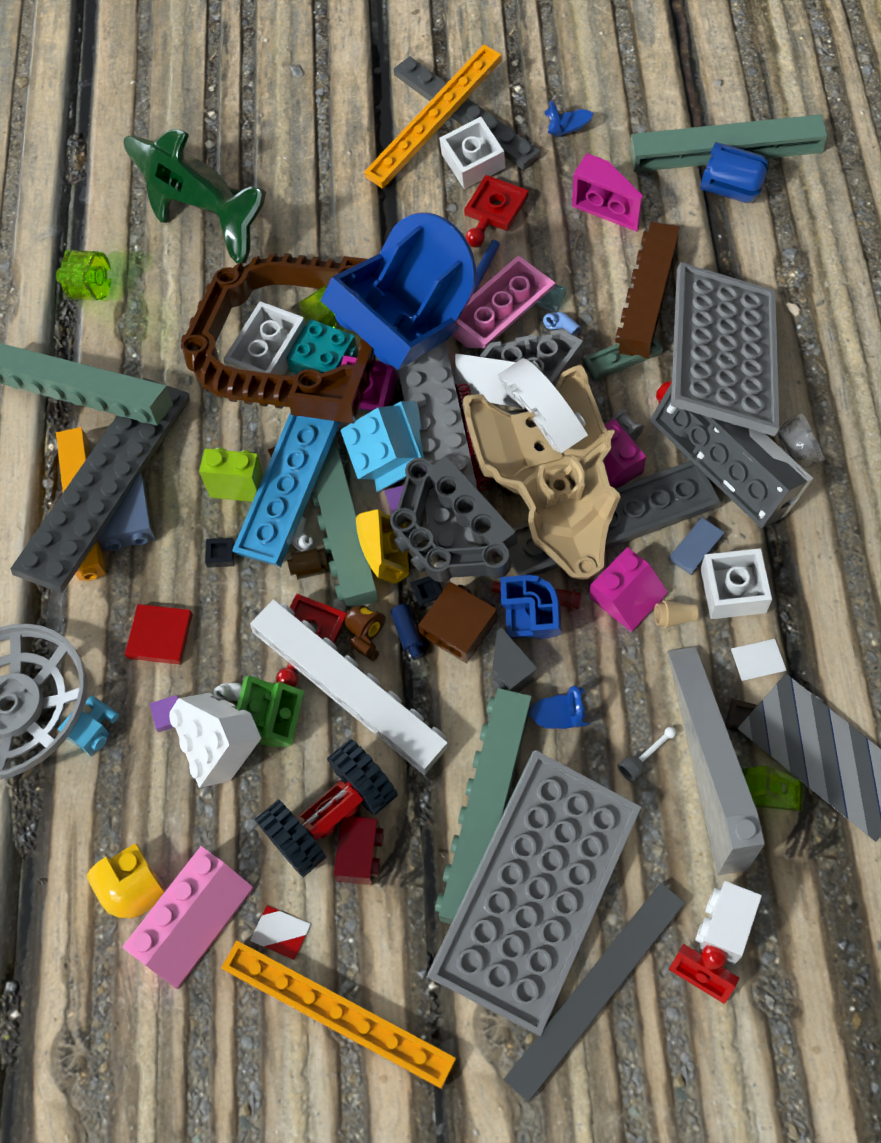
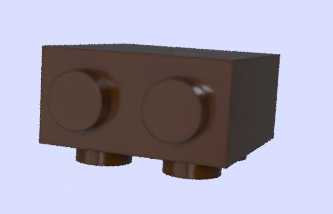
(458, 621)

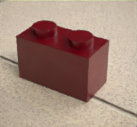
(357, 850)

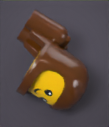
(364, 626)

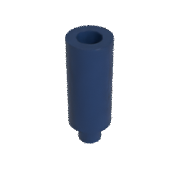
(407, 630)

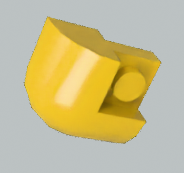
(125, 883)

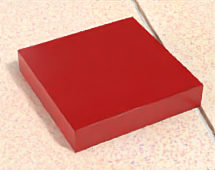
(158, 634)

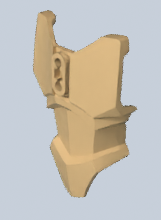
(564, 490)

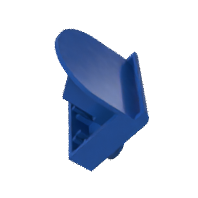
(409, 291)

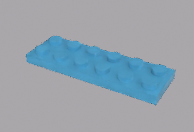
(285, 489)

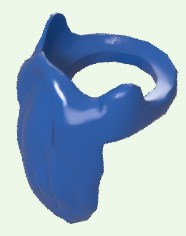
(568, 121)
(560, 711)

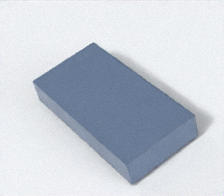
(695, 545)

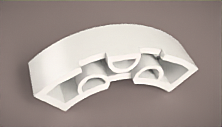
(537, 394)

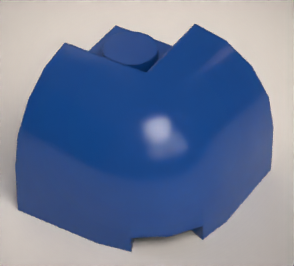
(530, 607)

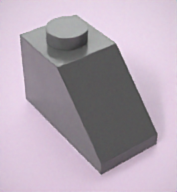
(511, 666)

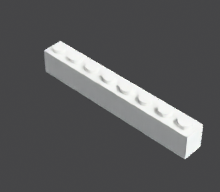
(349, 687)

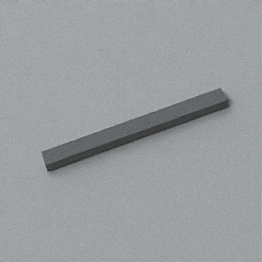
(593, 992)

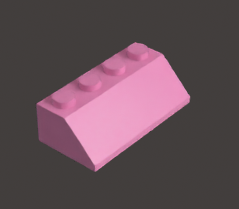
(501, 303)
(188, 917)

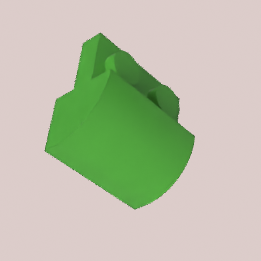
(273, 709)

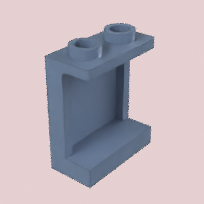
(130, 522)

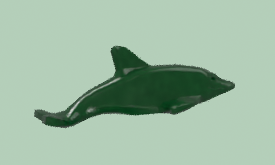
(181, 177)

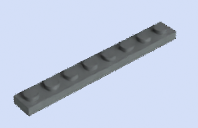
(428, 85)

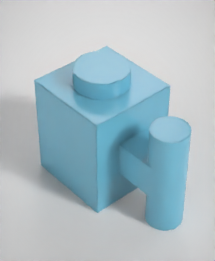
(88, 731)

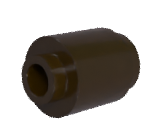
(307, 563)

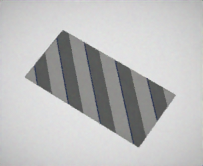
(820, 751)

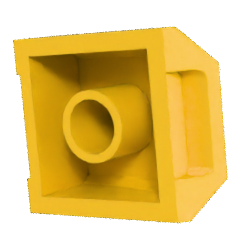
(379, 546)

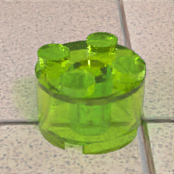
(84, 275)

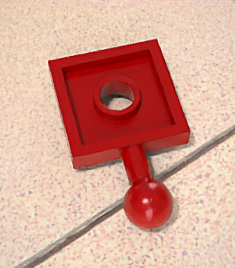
(487, 214)
(329, 623)

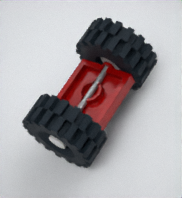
(360, 783)

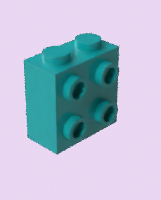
(320, 348)

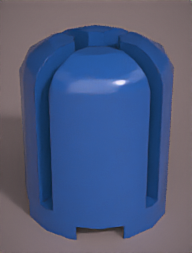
(735, 173)

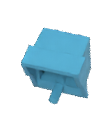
(384, 443)

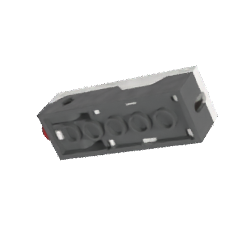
(735, 458)

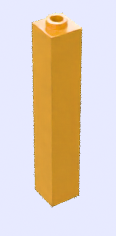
(72, 452)

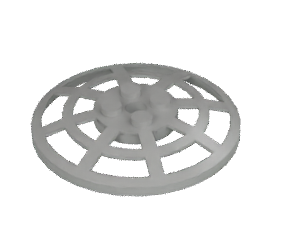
(30, 698)

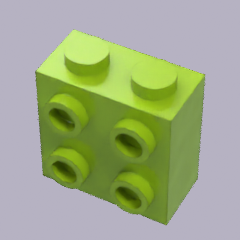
(231, 474)

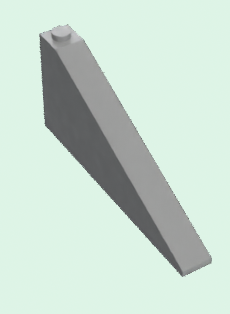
(722, 789)

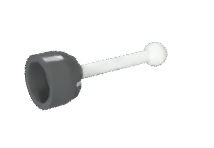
(633, 767)

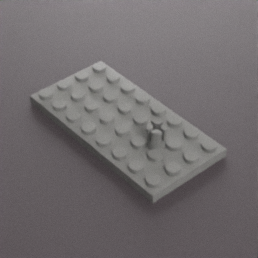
(725, 350)
(534, 893)

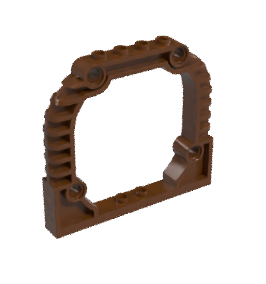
(324, 396)

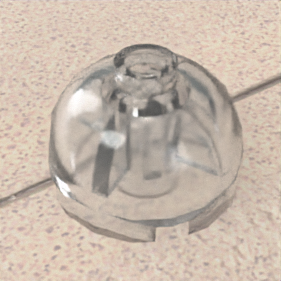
(799, 442)

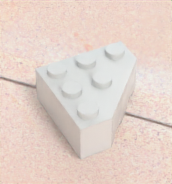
(213, 737)

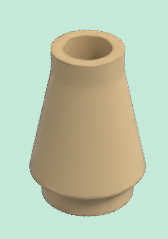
(673, 613)

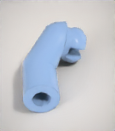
(561, 321)

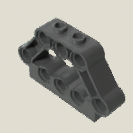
(459, 561)

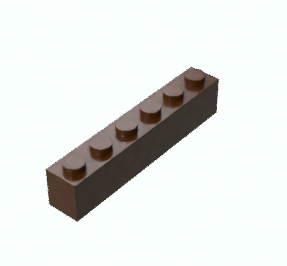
(648, 290)

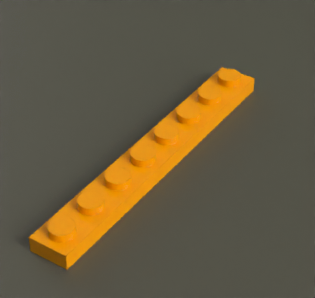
(433, 116)
(339, 1014)

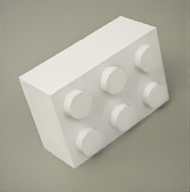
(265, 340)

